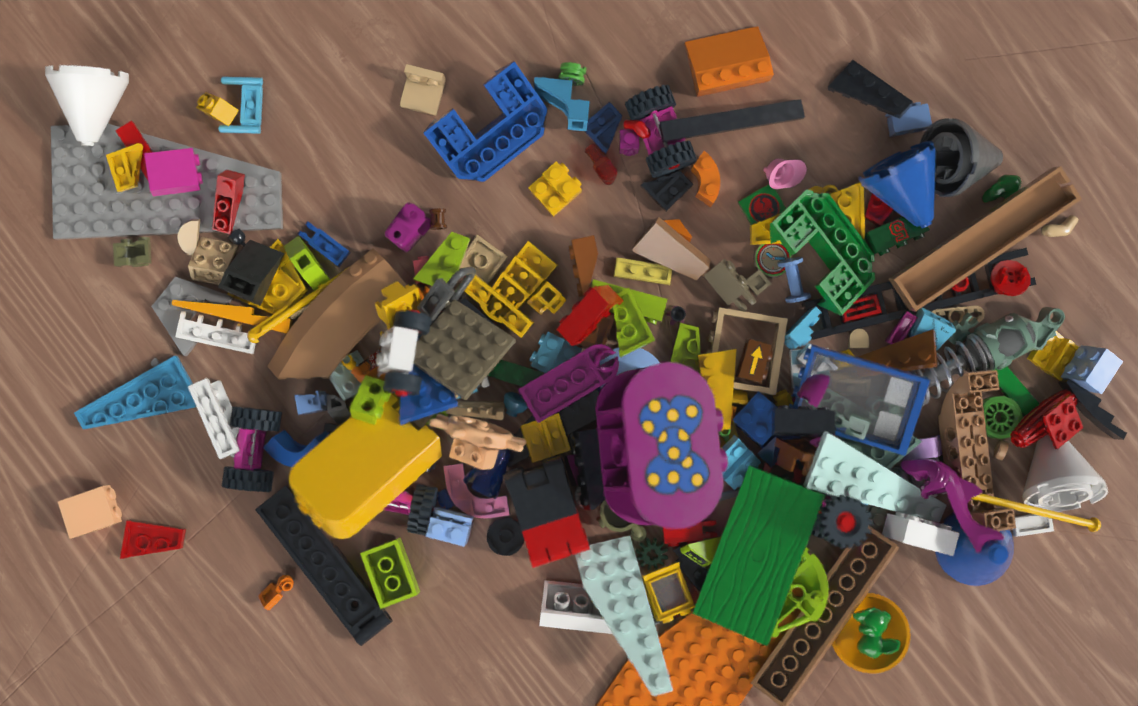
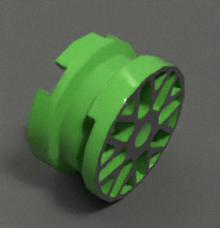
(572, 72)

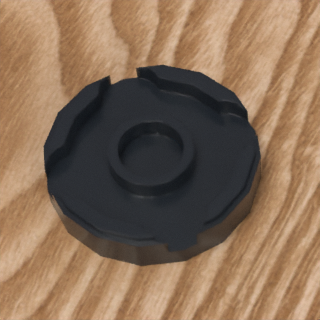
(505, 536)

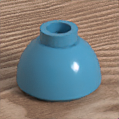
(514, 404)

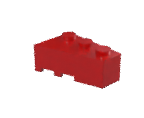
(588, 313)

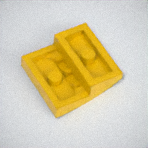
(1054, 356)
(545, 438)

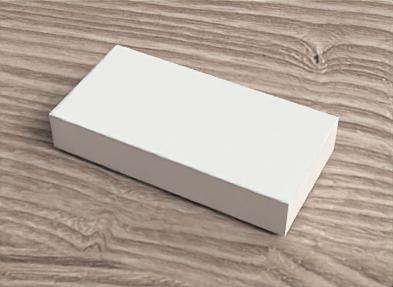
(1032, 524)

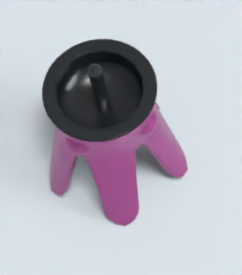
(677, 314)

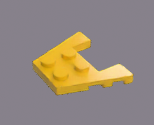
(285, 287)

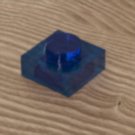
(444, 499)

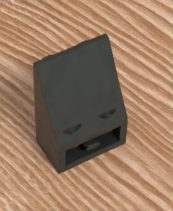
(251, 272)

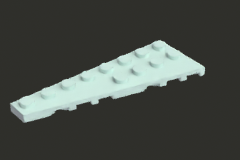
(846, 471)

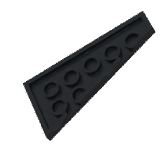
(572, 417)

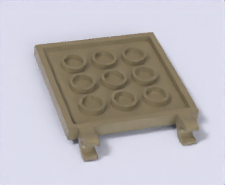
(461, 349)

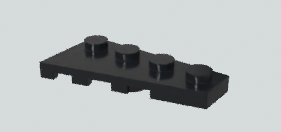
(869, 89)

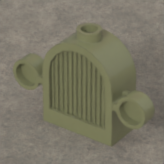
(615, 523)

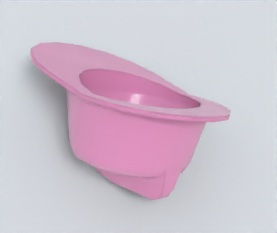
(785, 173)

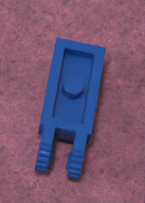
(326, 245)

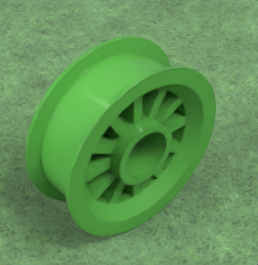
(1011, 406)

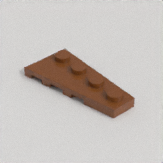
(908, 354)

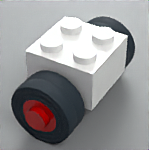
(399, 350)

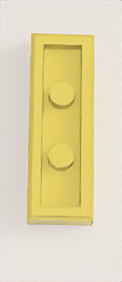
(642, 271)

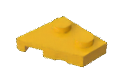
(126, 166)

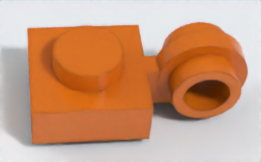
(272, 593)

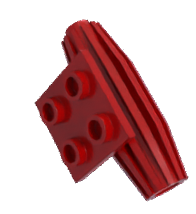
(1053, 417)

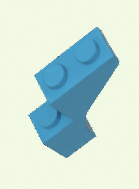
(558, 94)

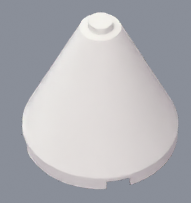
(87, 98)
(1061, 478)

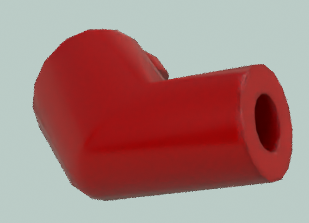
(639, 127)

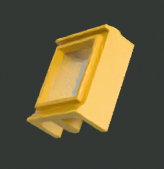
(668, 593)

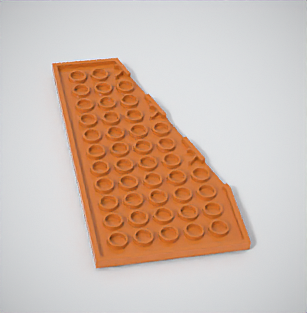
(703, 663)

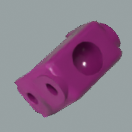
(408, 227)

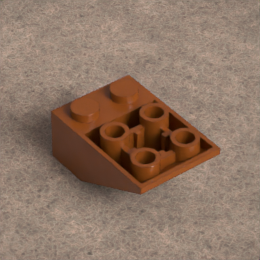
(585, 256)

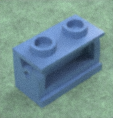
(914, 120)
(311, 403)

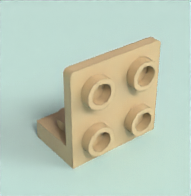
(422, 90)
(211, 260)

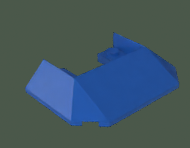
(502, 139)

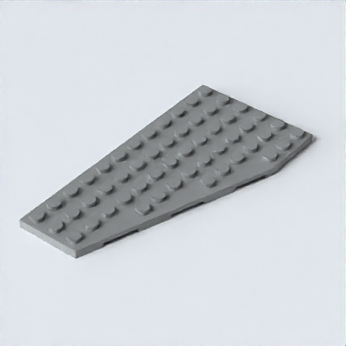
(90, 207)

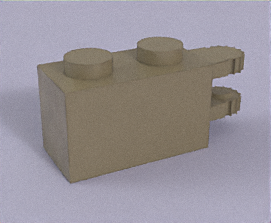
(729, 284)

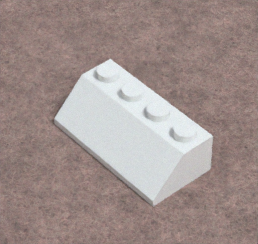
(570, 608)

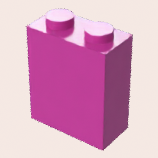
(173, 171)

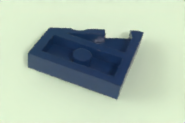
(603, 126)

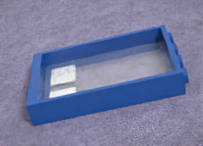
(869, 390)

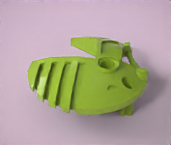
(814, 583)

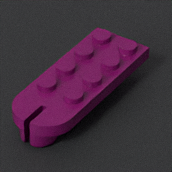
(569, 381)

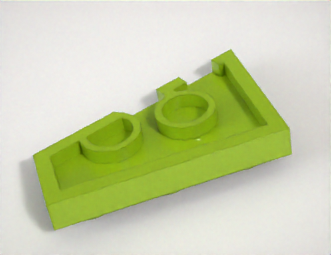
(445, 260)
(687, 347)

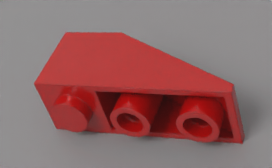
(227, 200)

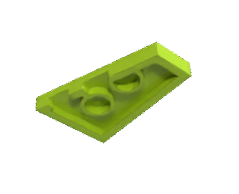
(630, 325)

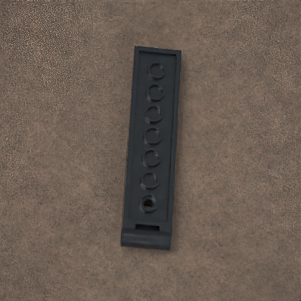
(324, 566)

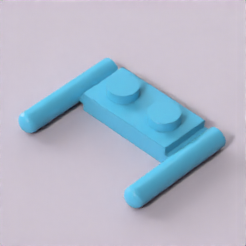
(250, 105)

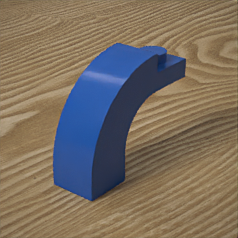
(287, 450)

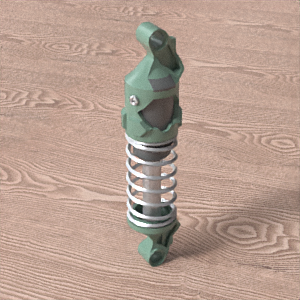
(994, 347)

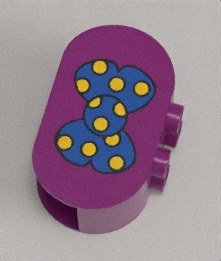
(660, 446)

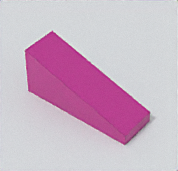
(902, 328)

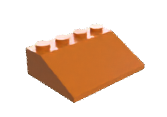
(728, 61)

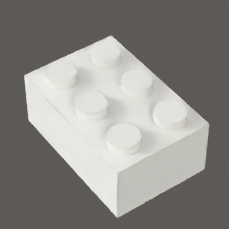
(920, 533)

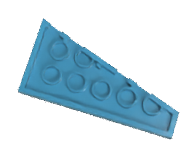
(150, 394)

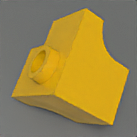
(546, 298)

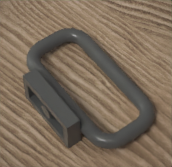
(443, 292)

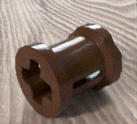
(438, 219)

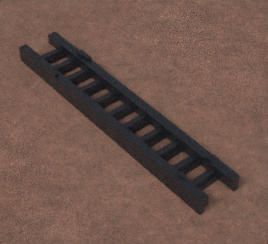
(939, 303)

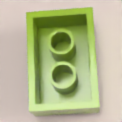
(390, 572)

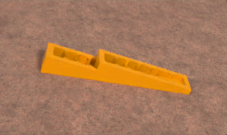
(234, 313)

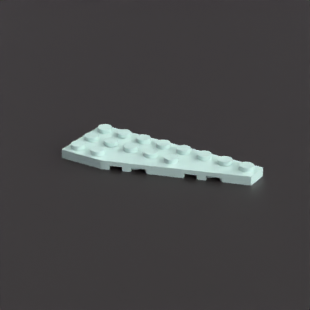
(618, 592)

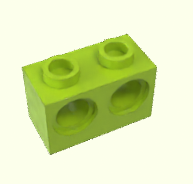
(365, 398)

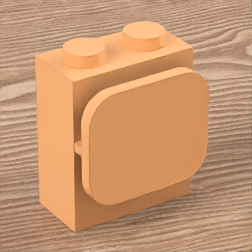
(90, 511)

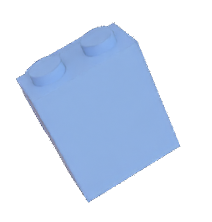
(450, 526)

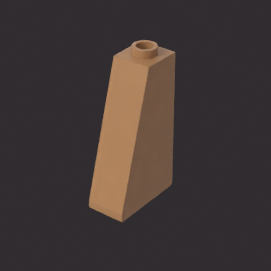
(671, 250)

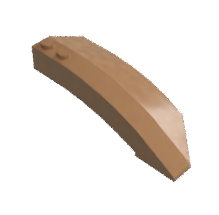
(335, 320)

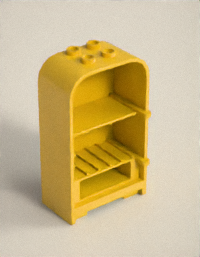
(361, 470)

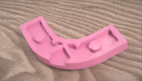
(469, 503)

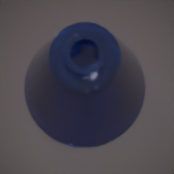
(489, 480)

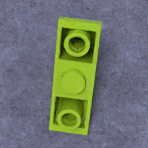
(306, 263)

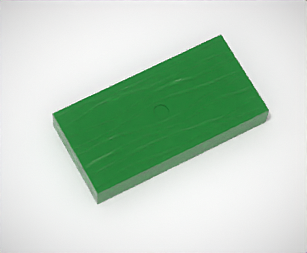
(759, 554)

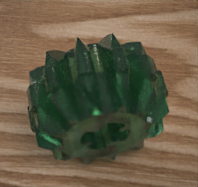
(645, 557)

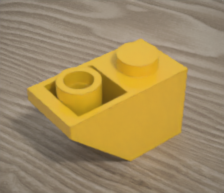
(216, 108)

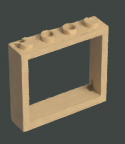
(778, 343)

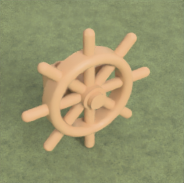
(476, 440)

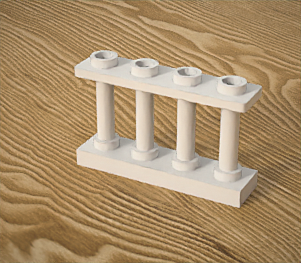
(216, 415)

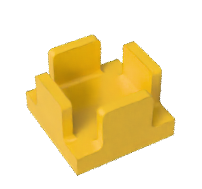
(397, 300)

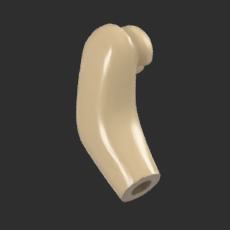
(1062, 229)

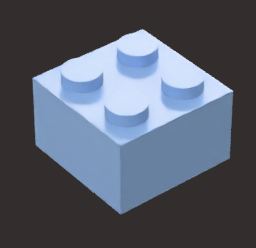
(1092, 368)

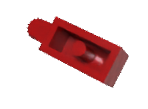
(689, 534)

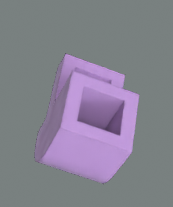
(928, 448)

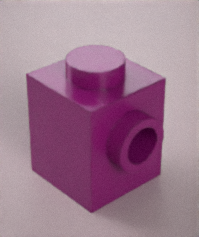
(628, 142)

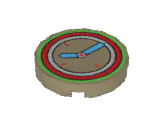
(768, 256)

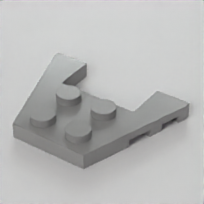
(184, 291)

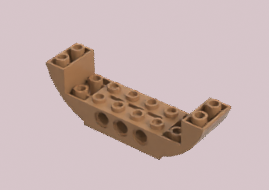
(966, 444)

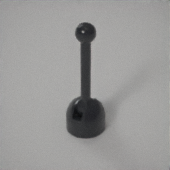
(237, 237)

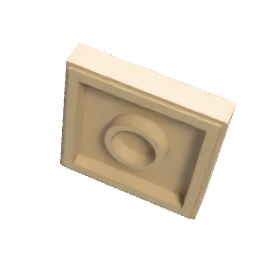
(484, 258)

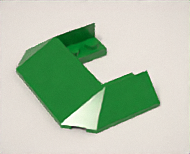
(823, 224)

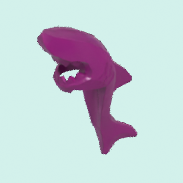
(959, 491)

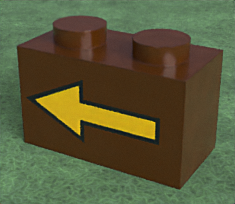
(754, 361)

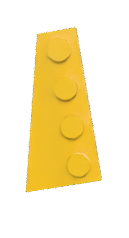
(719, 373)

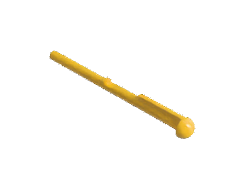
(285, 313)
(1093, 523)

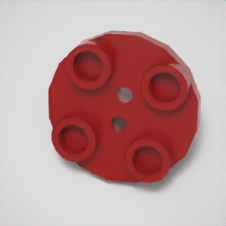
(1001, 279)

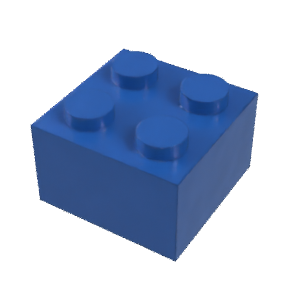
(756, 419)

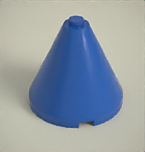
(906, 183)
(974, 567)

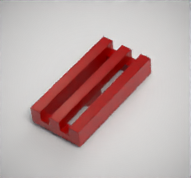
(875, 304)

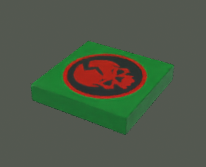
(762, 205)

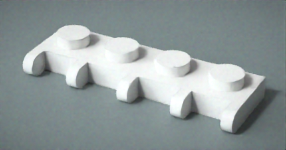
(213, 334)

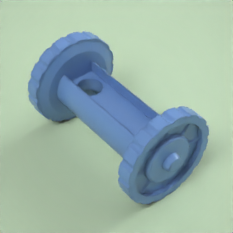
(794, 280)

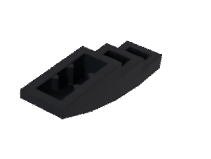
(1089, 407)

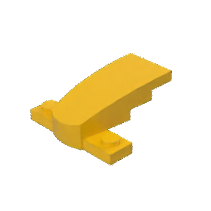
(513, 288)

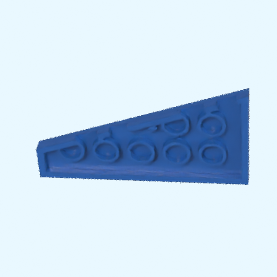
(431, 399)

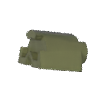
(132, 253)

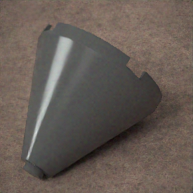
(960, 156)

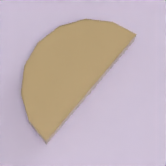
(189, 236)

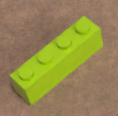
(650, 305)

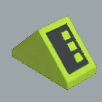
(702, 551)

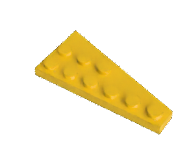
(849, 201)

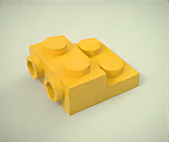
(555, 188)

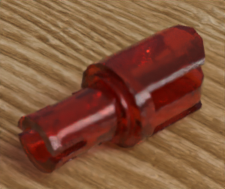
(602, 165)

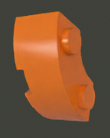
(708, 179)

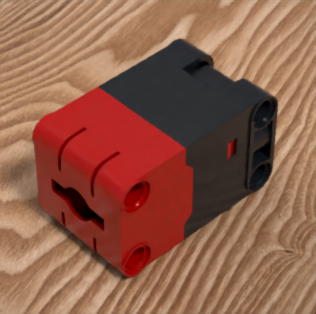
(546, 511)

